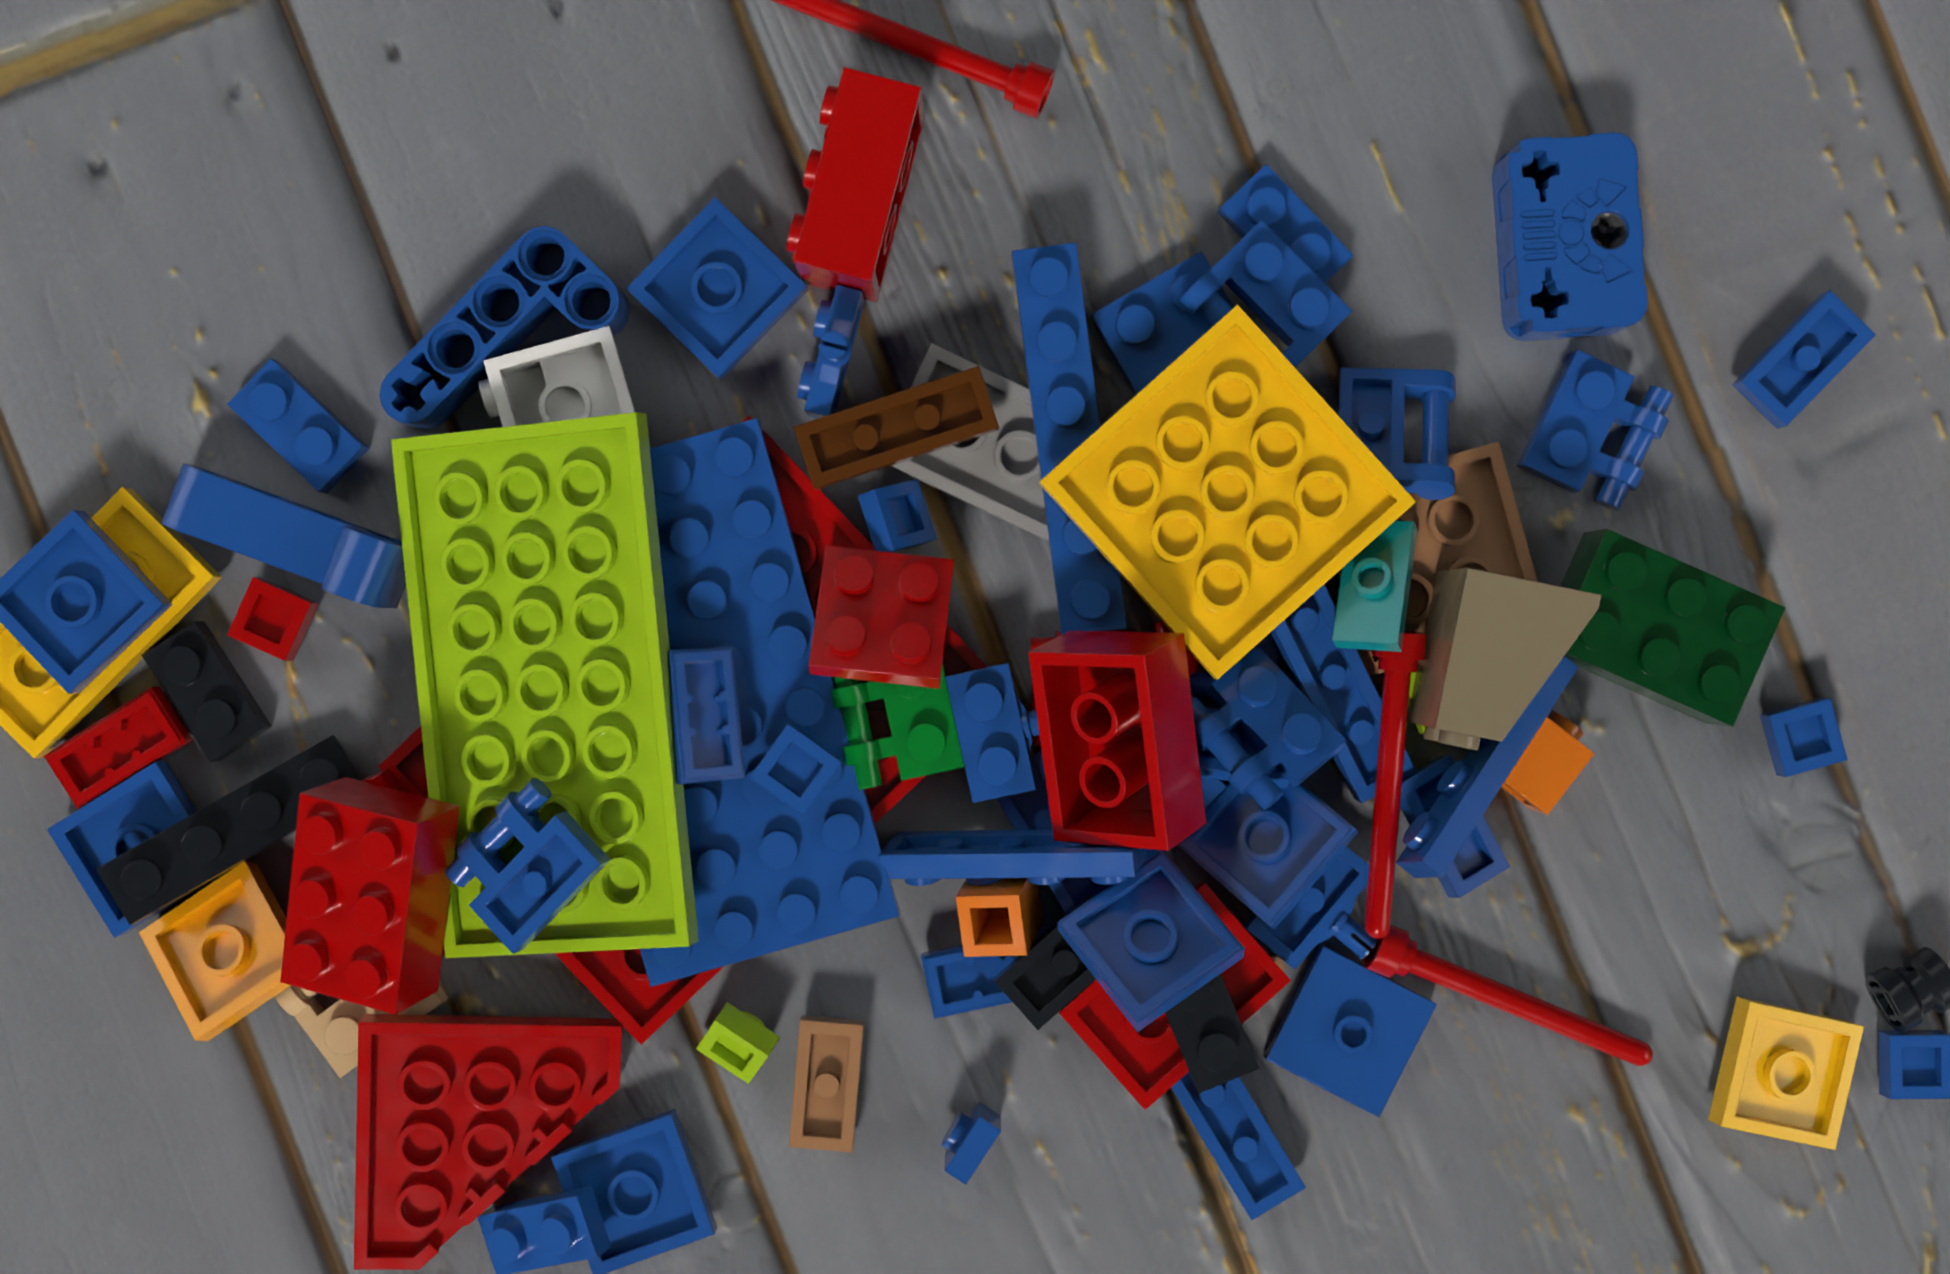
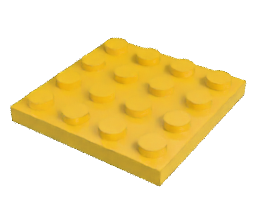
(1227, 492)

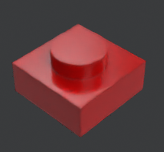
(272, 619)

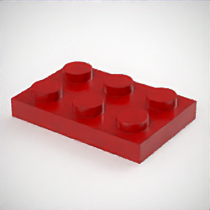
(1151, 1059)

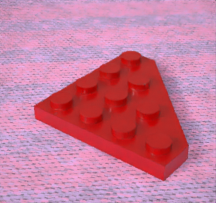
(459, 1114)

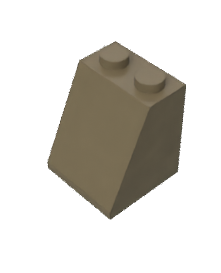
(1491, 652)

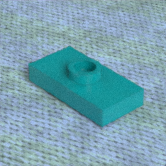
(1376, 592)

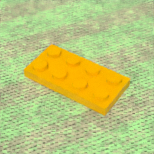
(31, 700)

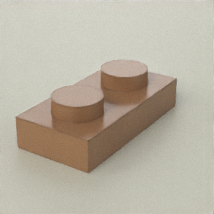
(826, 1083)

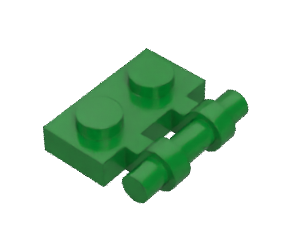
(919, 723)

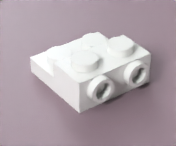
(557, 381)

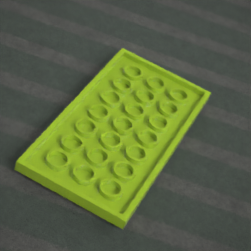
(549, 663)

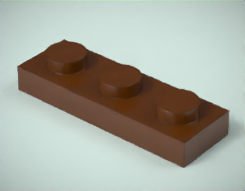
(896, 428)

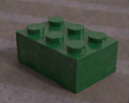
(1669, 628)

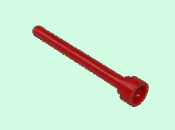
(1022, 85)
(1389, 774)
(1400, 955)

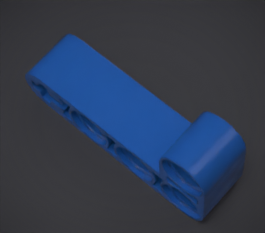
(475, 319)
(289, 536)

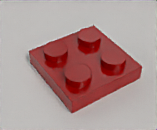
(881, 617)

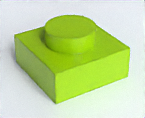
(738, 1042)

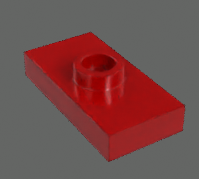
(118, 746)

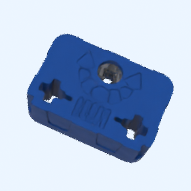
(1549, 242)

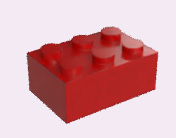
(857, 182)
(1118, 738)
(369, 894)

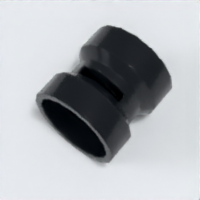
(1910, 991)

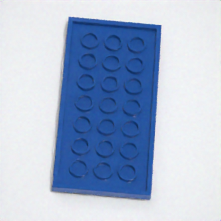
(738, 582)

